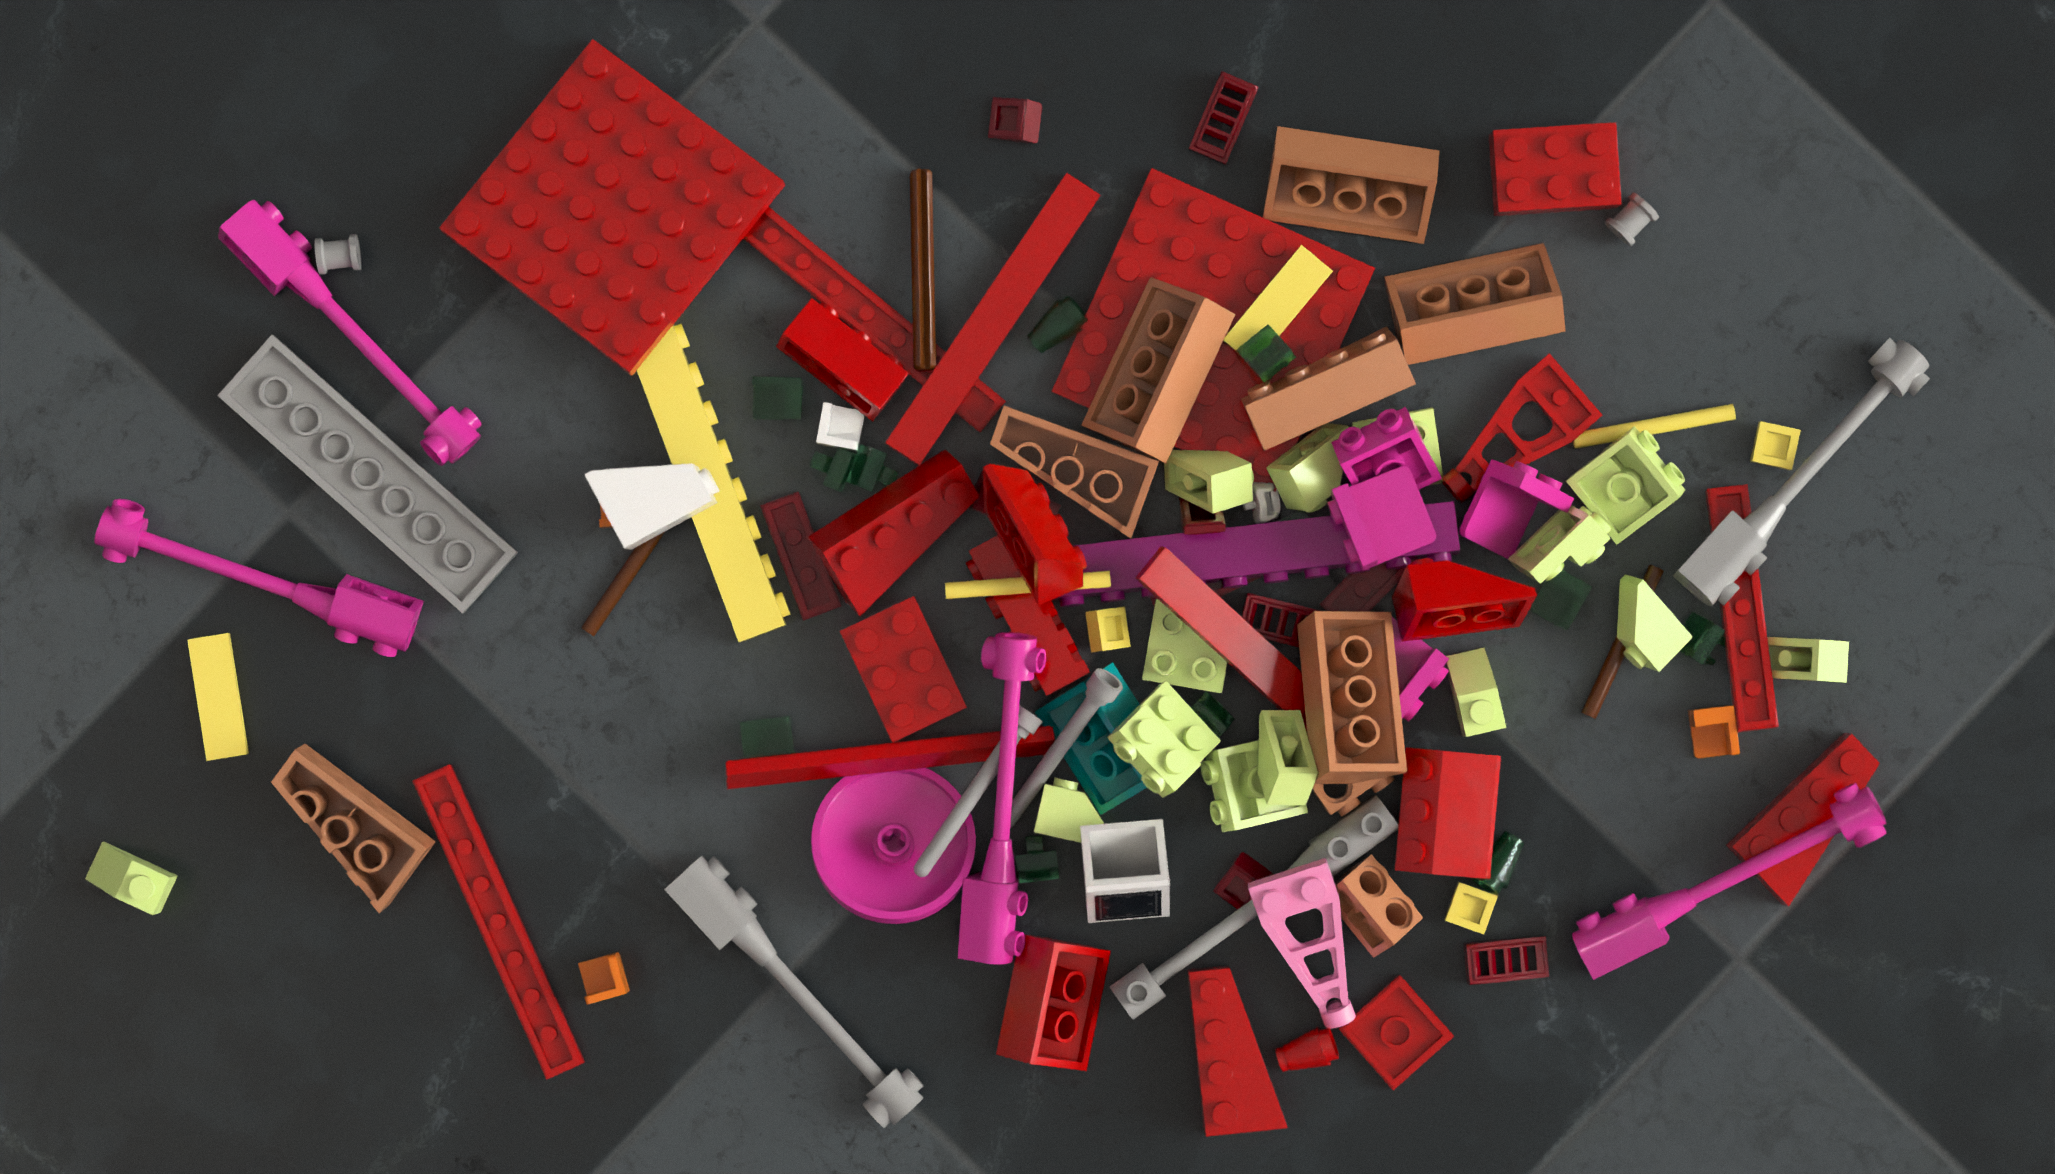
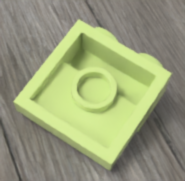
(1628, 483)
(1564, 536)
(1163, 740)
(1238, 789)

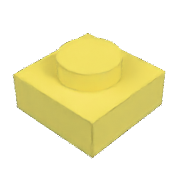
(1775, 445)
(1107, 629)
(1470, 908)

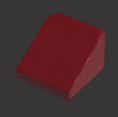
(1015, 120)
(1234, 883)

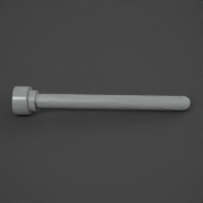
(1101, 689)
(1027, 724)

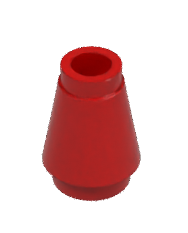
(1309, 1050)

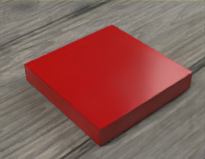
(1396, 1032)

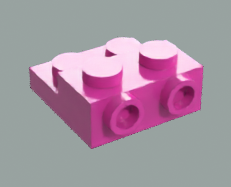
(1385, 446)

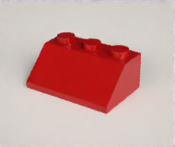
(1032, 532)
(1448, 813)
(1053, 1003)

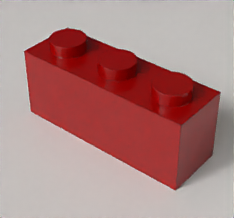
(842, 358)

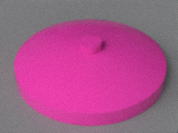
(874, 834)

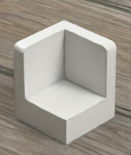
(840, 427)

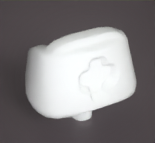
(1265, 503)

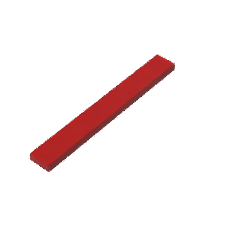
(857, 305)
(992, 319)
(877, 758)
(498, 921)

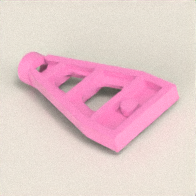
(1294, 893)

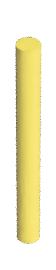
(1657, 425)
(1014, 586)

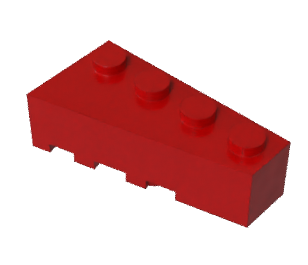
(892, 529)
(1025, 616)
(1800, 808)
(1230, 1066)

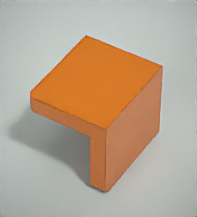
(1714, 731)
(603, 978)

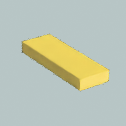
(1281, 298)
(218, 696)

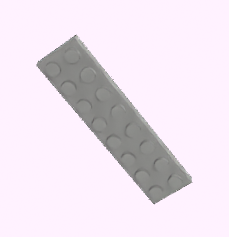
(367, 474)

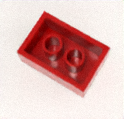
(1555, 169)
(903, 669)

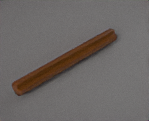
(922, 269)

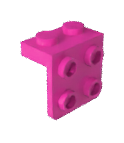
(1507, 504)
(1382, 517)
(1416, 670)

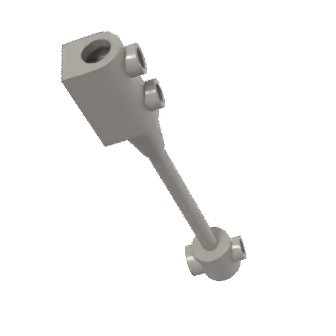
(1739, 543)
(1339, 844)
(728, 917)

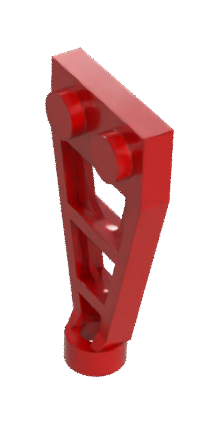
(1559, 400)

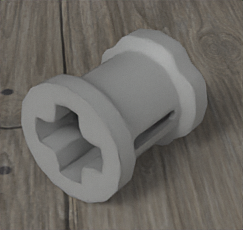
(1631, 219)
(337, 254)

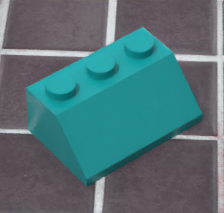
(1092, 755)

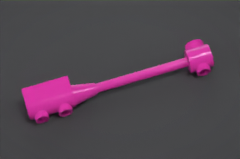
(282, 261)
(352, 608)
(992, 894)
(1640, 924)

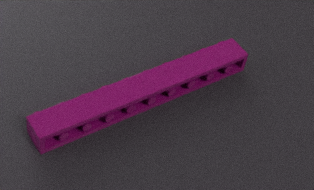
(1250, 552)

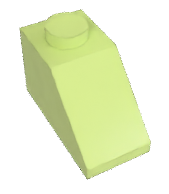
(1309, 470)
(1209, 478)
(1647, 626)
(1808, 659)
(1475, 693)
(1285, 758)
(1064, 811)
(131, 879)

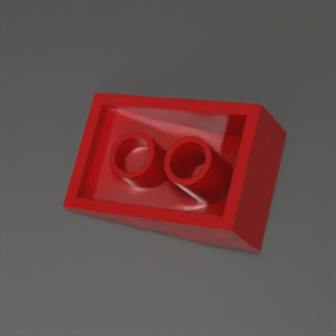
(1456, 600)

